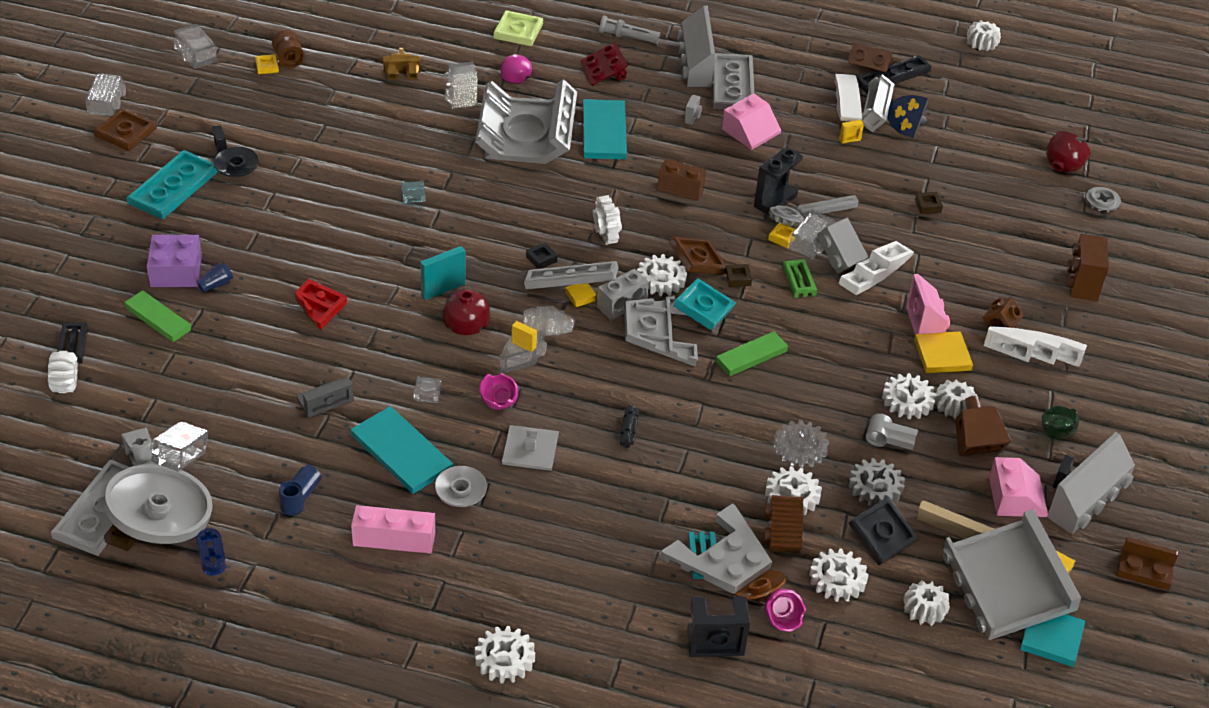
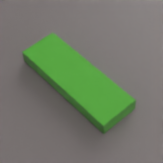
(157, 316)
(751, 353)

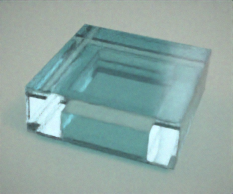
(413, 191)

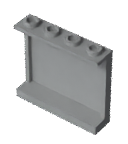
(1012, 577)

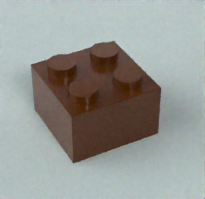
(1088, 267)

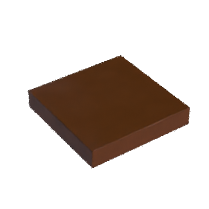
(125, 129)
(698, 255)

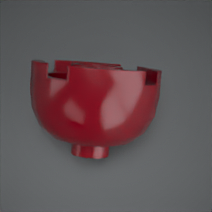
(1066, 152)
(466, 312)

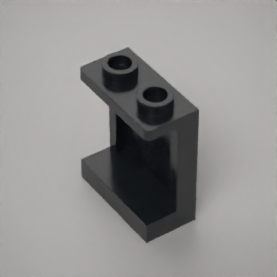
(773, 180)

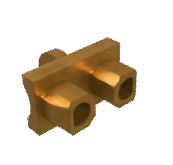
(402, 63)

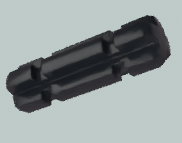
(629, 426)

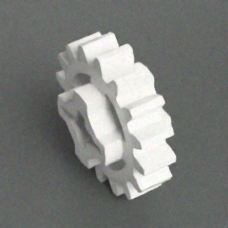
(607, 220)
(662, 274)
(909, 396)
(795, 484)
(838, 575)
(504, 654)

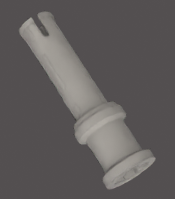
(620, 29)

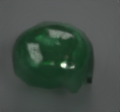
(1060, 422)

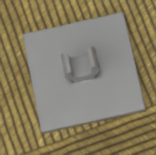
(530, 448)

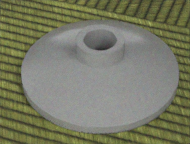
(461, 486)

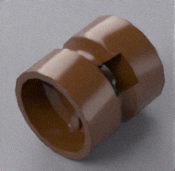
(287, 49)

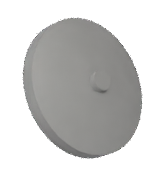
(157, 504)

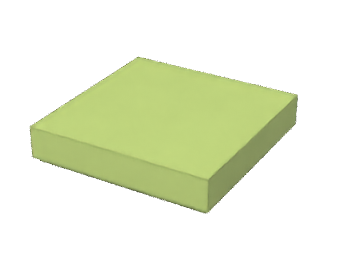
(518, 28)

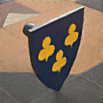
(907, 114)

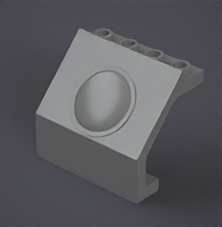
(524, 126)

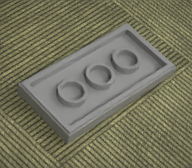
(732, 79)
(86, 520)

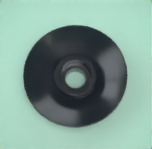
(236, 161)

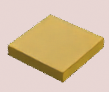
(943, 352)

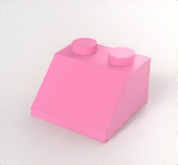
(750, 121)
(926, 308)
(1016, 488)

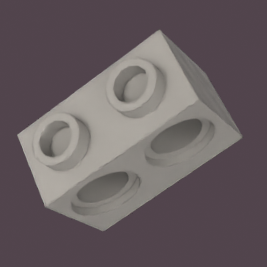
(614, 294)

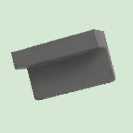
(326, 397)

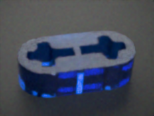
(206, 552)

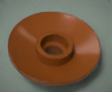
(763, 585)

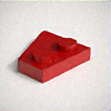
(319, 302)

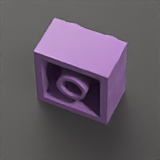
(174, 260)

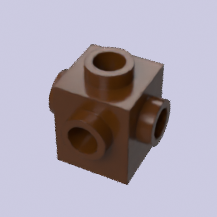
(1003, 313)

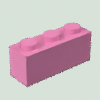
(393, 529)

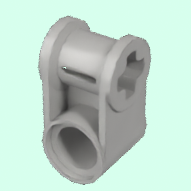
(138, 446)

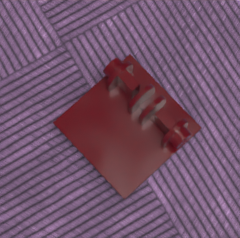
(604, 64)

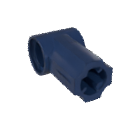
(295, 492)

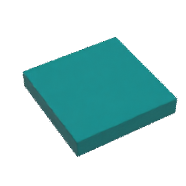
(443, 273)
(704, 304)
(1055, 639)

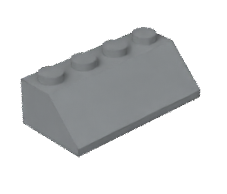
(697, 49)
(1092, 485)

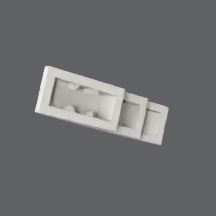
(848, 97)
(876, 268)
(1027, 344)

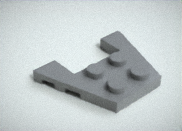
(650, 327)
(729, 562)

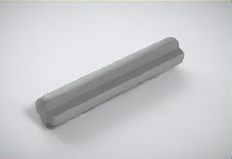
(829, 206)

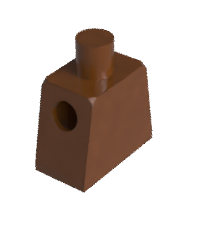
(980, 429)

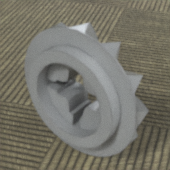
(1109, 199)
(786, 215)

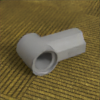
(883, 431)

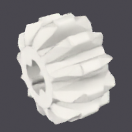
(983, 35)
(62, 372)
(951, 397)
(926, 603)

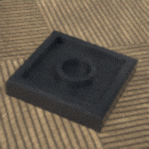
(883, 530)

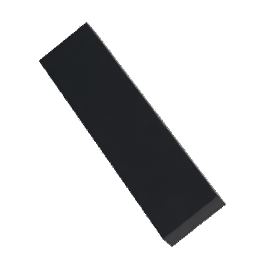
(897, 72)

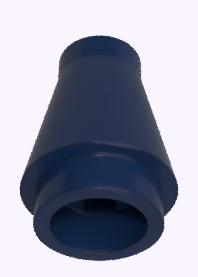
(215, 277)

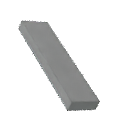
(571, 275)

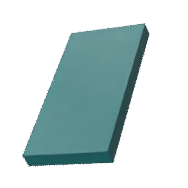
(604, 129)
(172, 184)
(401, 449)

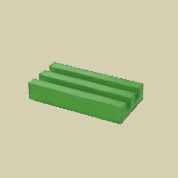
(791, 279)

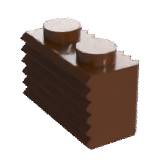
(681, 179)
(785, 523)

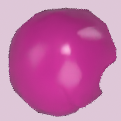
(515, 68)
(498, 391)
(784, 610)

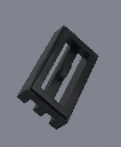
(82, 339)

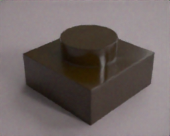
(929, 202)
(738, 275)
(118, 538)

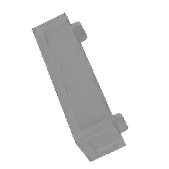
(877, 102)

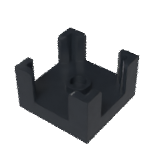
(718, 633)

